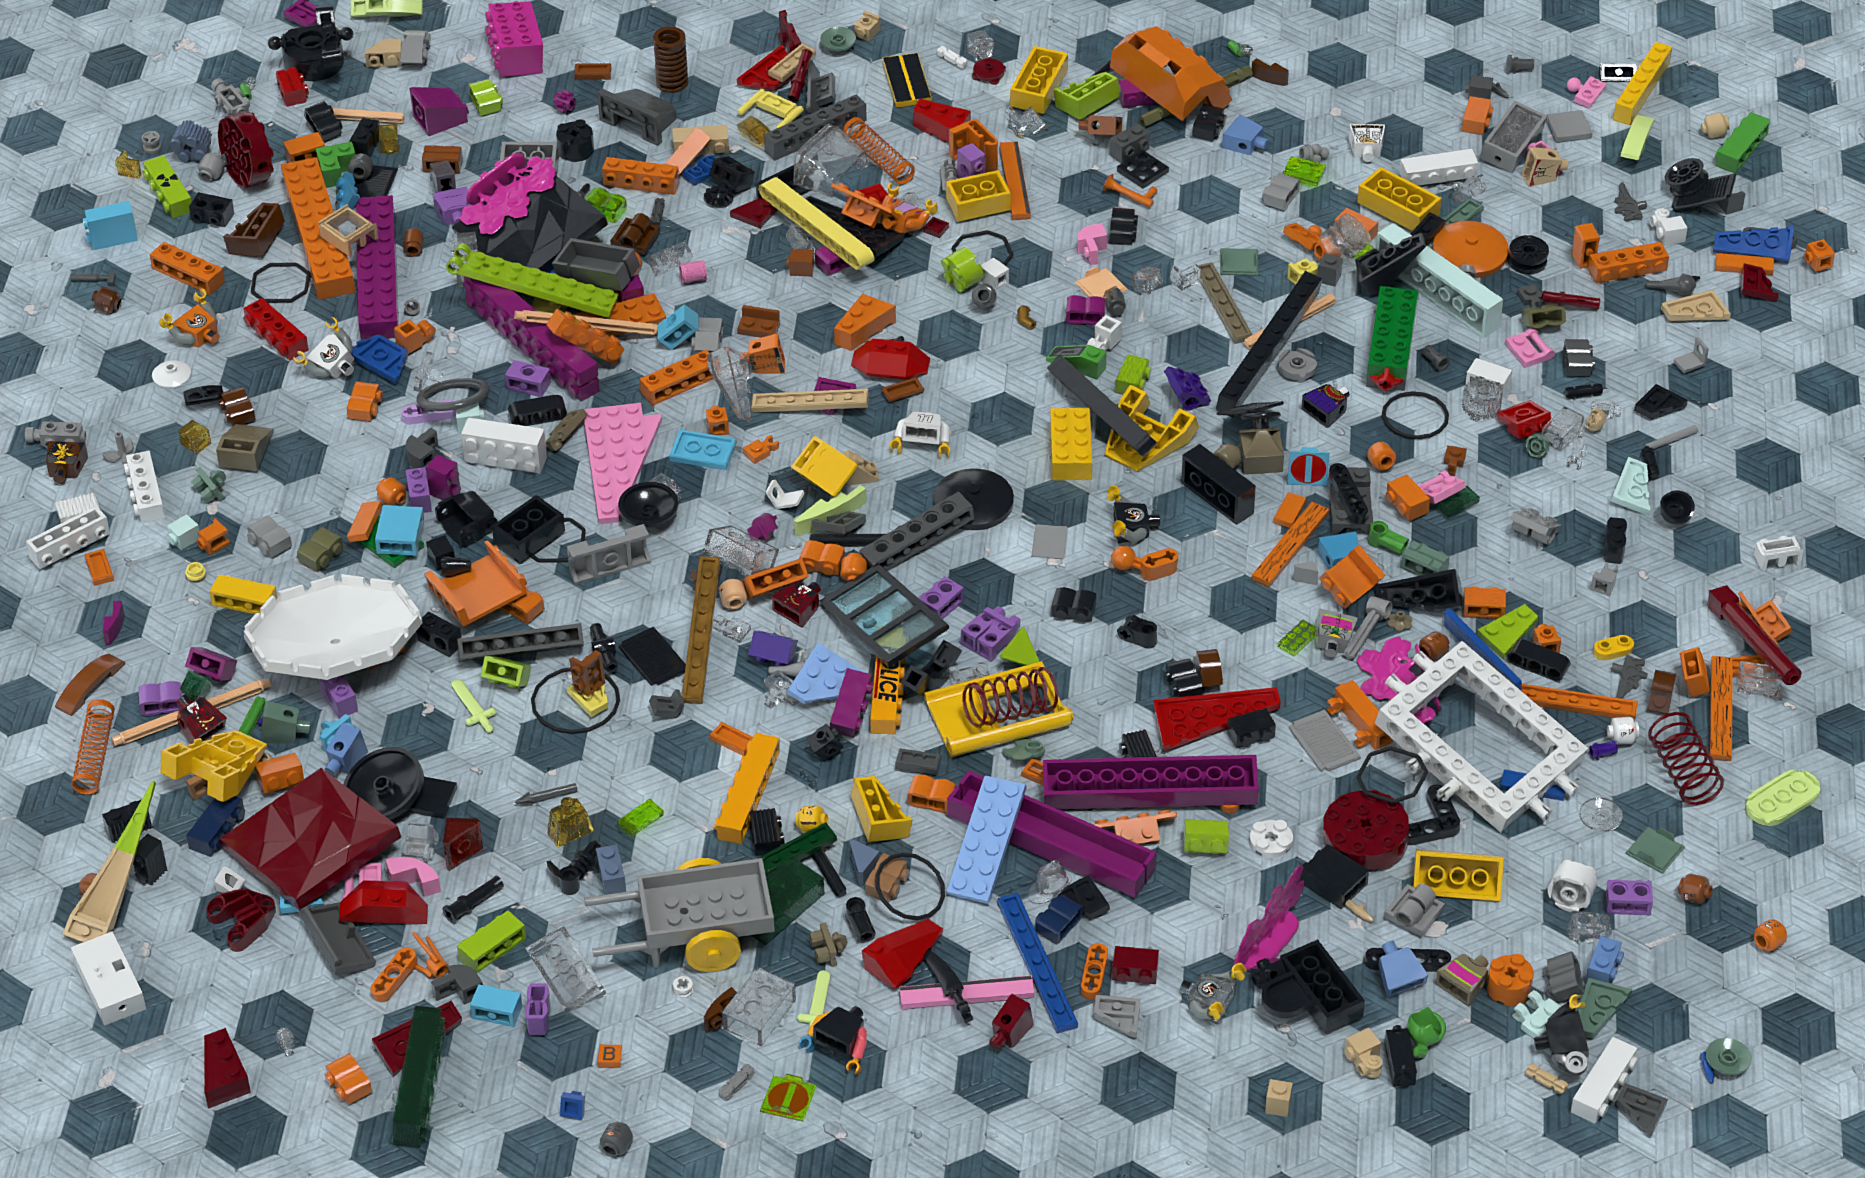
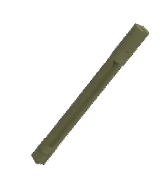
(1160, 112)

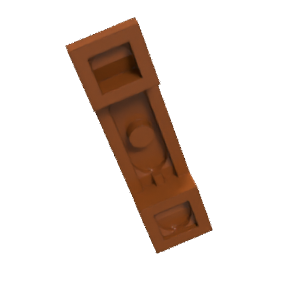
(90, 676)

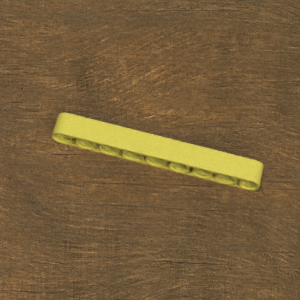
(816, 223)

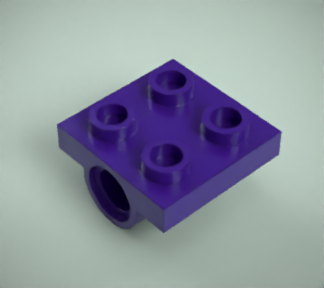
(1187, 388)

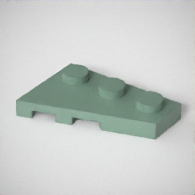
(1601, 1003)

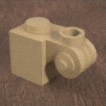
(1364, 1052)

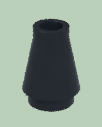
(454, 565)

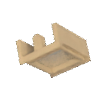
(346, 227)

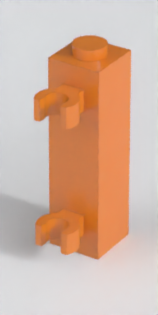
(1361, 713)

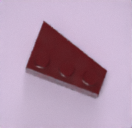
(223, 1070)

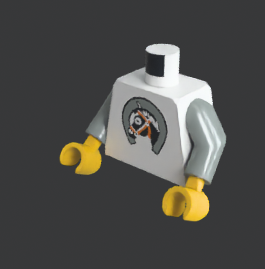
(331, 355)

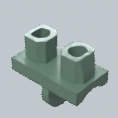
(216, 479)

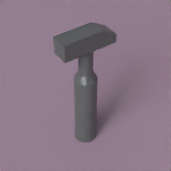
(95, 277)

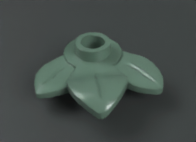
(1025, 749)

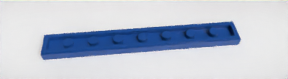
(1037, 963)

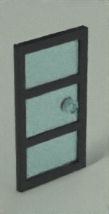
(884, 615)

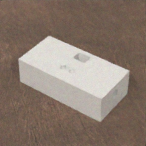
(108, 978)

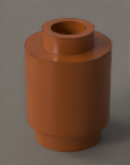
(413, 242)

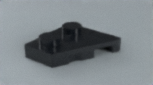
(1087, 895)

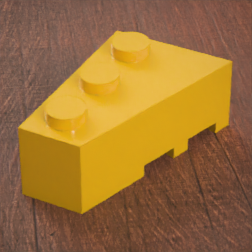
(878, 812)

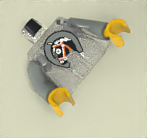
(1212, 993)

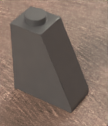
(442, 176)

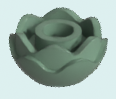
(1533, 449)

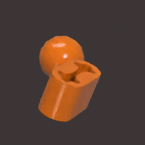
(1152, 565)

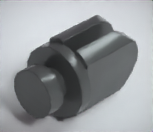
(1116, 301)

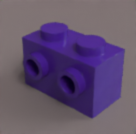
(772, 647)

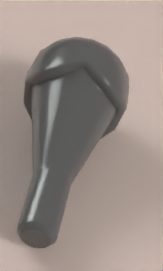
(1683, 285)

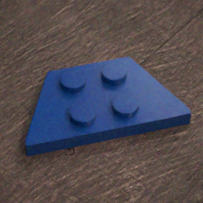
(381, 356)

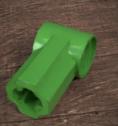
(1381, 536)

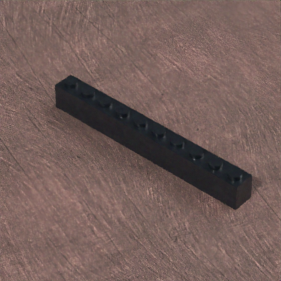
(1269, 342)

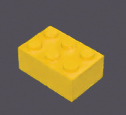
(978, 195)

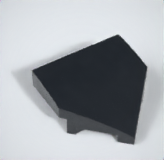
(203, 394)

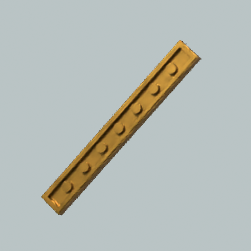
(701, 630)

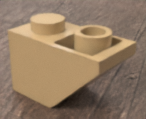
(384, 53)
(864, 473)

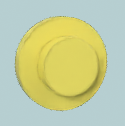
(195, 571)

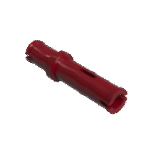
(798, 82)
(1570, 300)

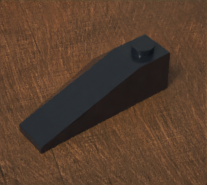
(1384, 266)
(1430, 591)

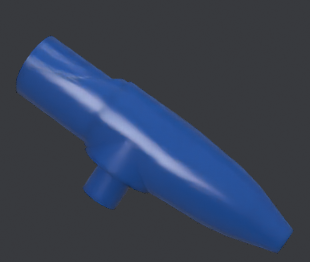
(1707, 1068)

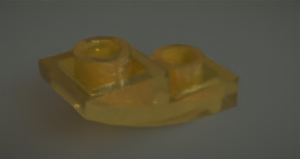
(754, 129)

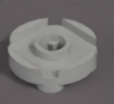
(1297, 372)

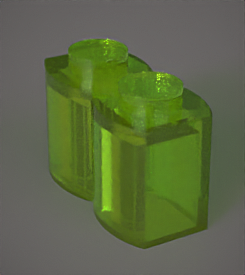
(609, 204)

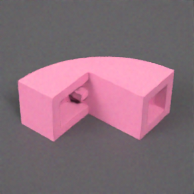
(411, 871)

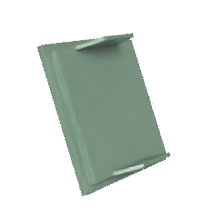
(1239, 262)
(1655, 849)

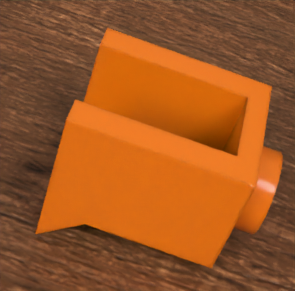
(212, 537)

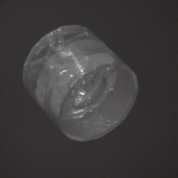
(1345, 238)

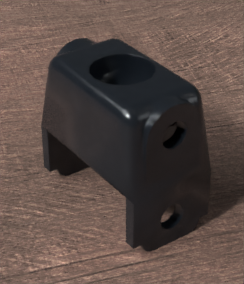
(465, 518)

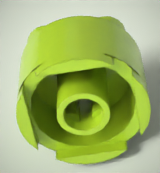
(962, 269)

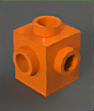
(1819, 255)

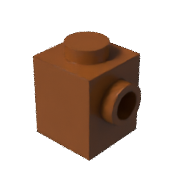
(801, 262)

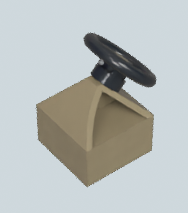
(1261, 446)

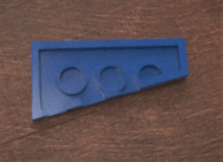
(1762, 243)

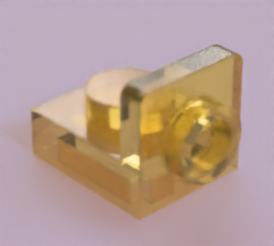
(127, 166)

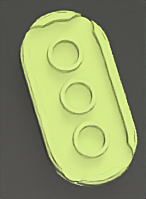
(1782, 797)

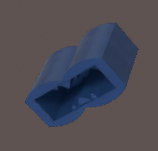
(1059, 918)

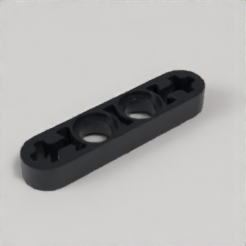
(1345, 493)
(1434, 954)

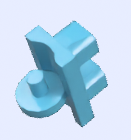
(330, 729)

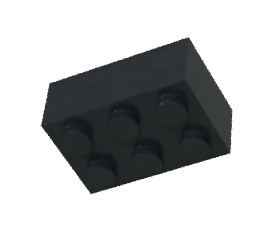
(528, 528)

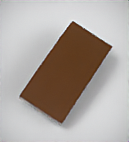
(1272, 74)
(713, 1015)

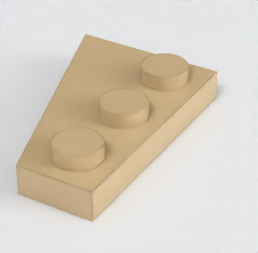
(1696, 307)

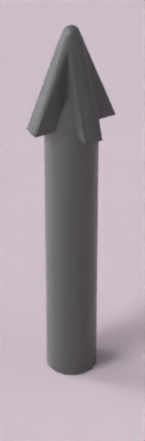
(529, 798)

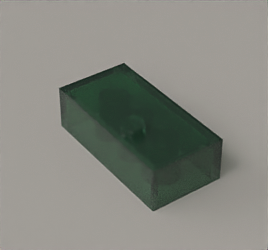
(791, 892)

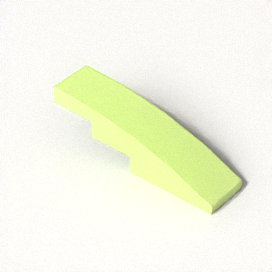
(1637, 137)
(822, 509)

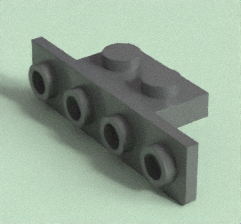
(820, 89)

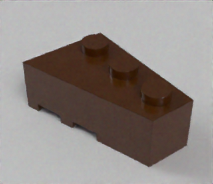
(257, 232)

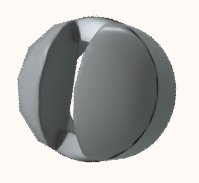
(408, 308)

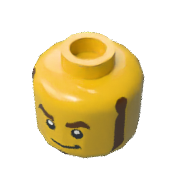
(810, 818)

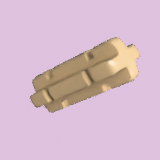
(1546, 1078)

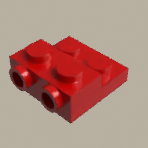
(1524, 418)

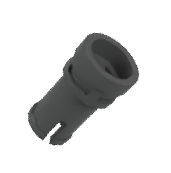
(1438, 359)

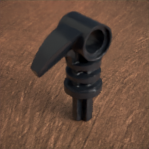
(569, 876)

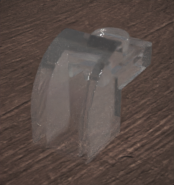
(1026, 124)

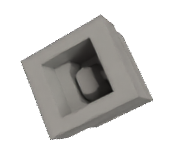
(1605, 580)

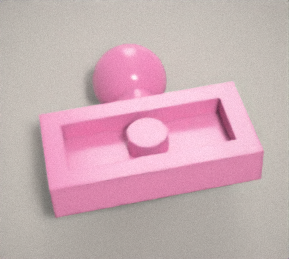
(1588, 92)

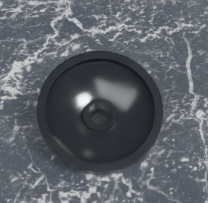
(648, 504)

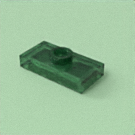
(1458, 502)

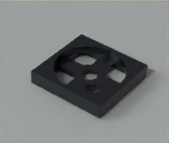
(1142, 159)

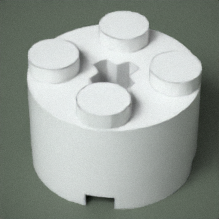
(1572, 885)

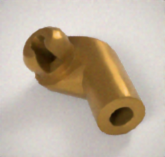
(1023, 317)

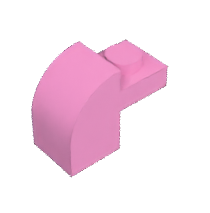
(1091, 240)

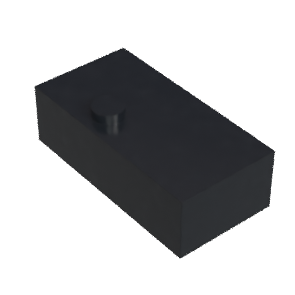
(1218, 484)

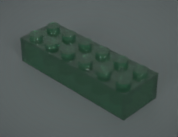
(418, 1077)

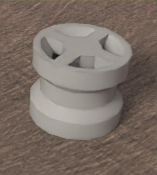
(151, 142)

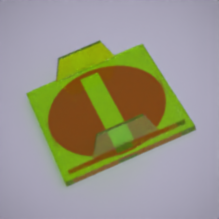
(788, 1097)

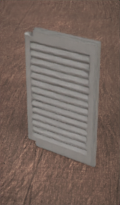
(1324, 741)

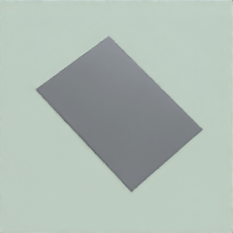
(1049, 541)

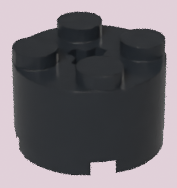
(575, 140)

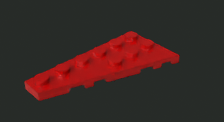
(1197, 716)

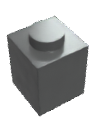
(1479, 87)
(1330, 269)

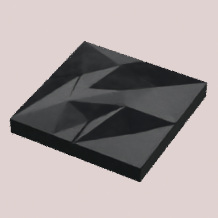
(542, 234)

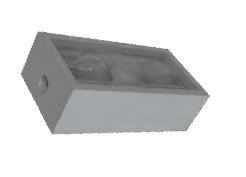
(1512, 136)

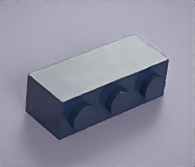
(213, 824)

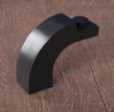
(935, 673)

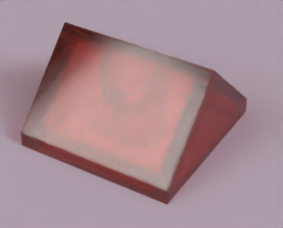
(461, 840)

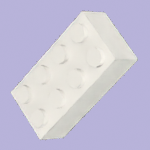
(504, 445)

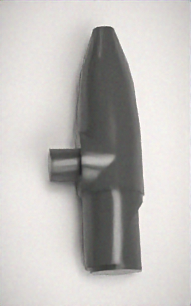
(1497, 89)

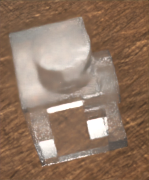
(1146, 279)

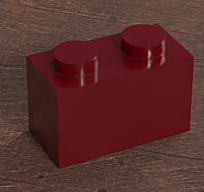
(1135, 965)

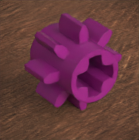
(564, 101)

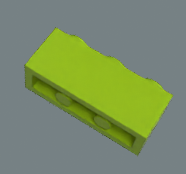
(491, 941)

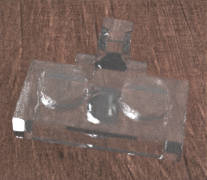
(778, 685)

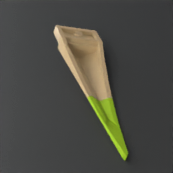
(100, 904)

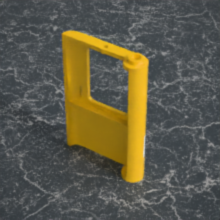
(962, 737)

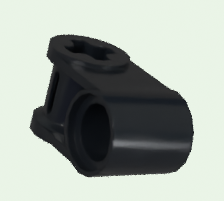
(1139, 630)

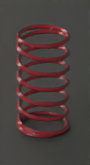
(1033, 690)
(1670, 739)

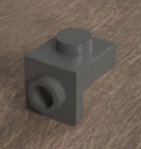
(667, 706)

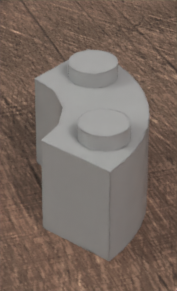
(415, 47)
(708, 334)

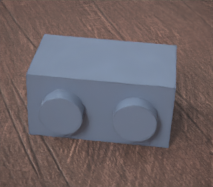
(610, 870)

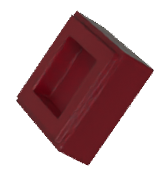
(936, 227)

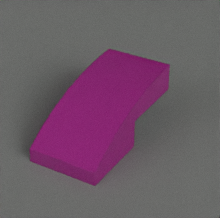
(113, 624)

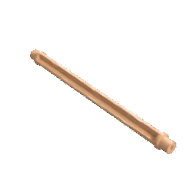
(603, 324)
(171, 719)

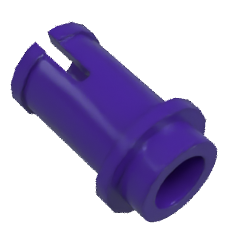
(1597, 750)

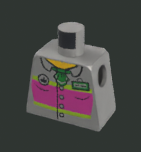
(1333, 631)

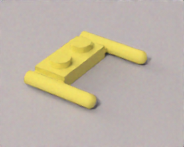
(773, 104)

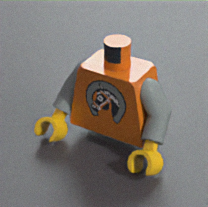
(195, 325)

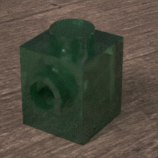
(195, 686)

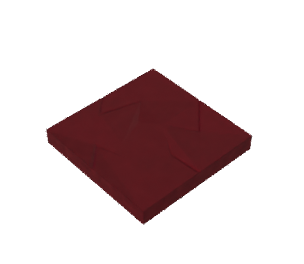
(310, 838)

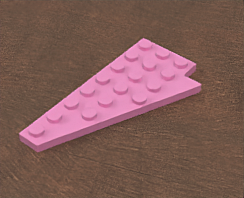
(617, 450)

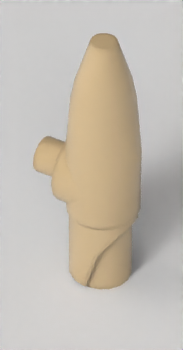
(1359, 910)

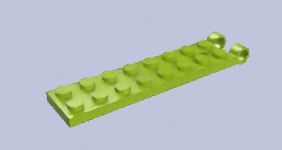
(532, 282)

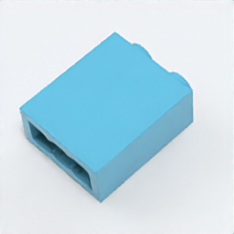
(110, 225)
(399, 530)

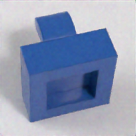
(572, 1105)

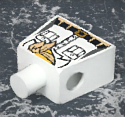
(1366, 140)

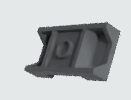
(1339, 516)

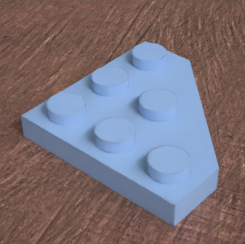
(820, 676)

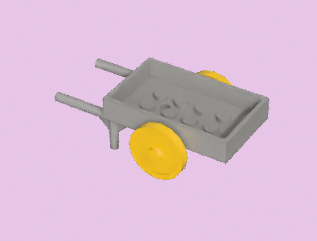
(699, 907)

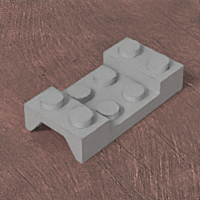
(608, 556)

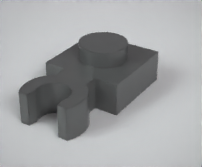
(1530, 295)

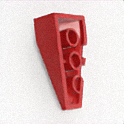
(898, 953)

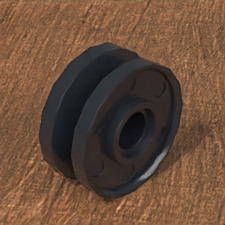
(1528, 254)

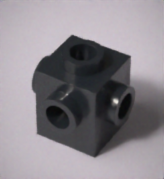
(825, 742)
(1266, 970)

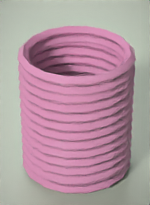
(693, 271)

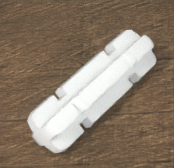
(952, 57)

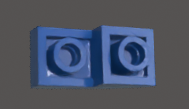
(700, 172)

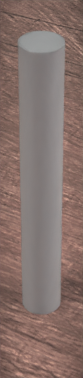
(1673, 437)

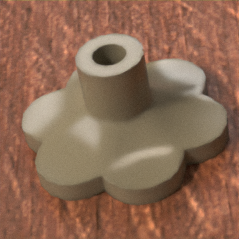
(1400, 621)

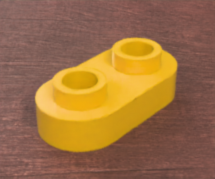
(1613, 647)

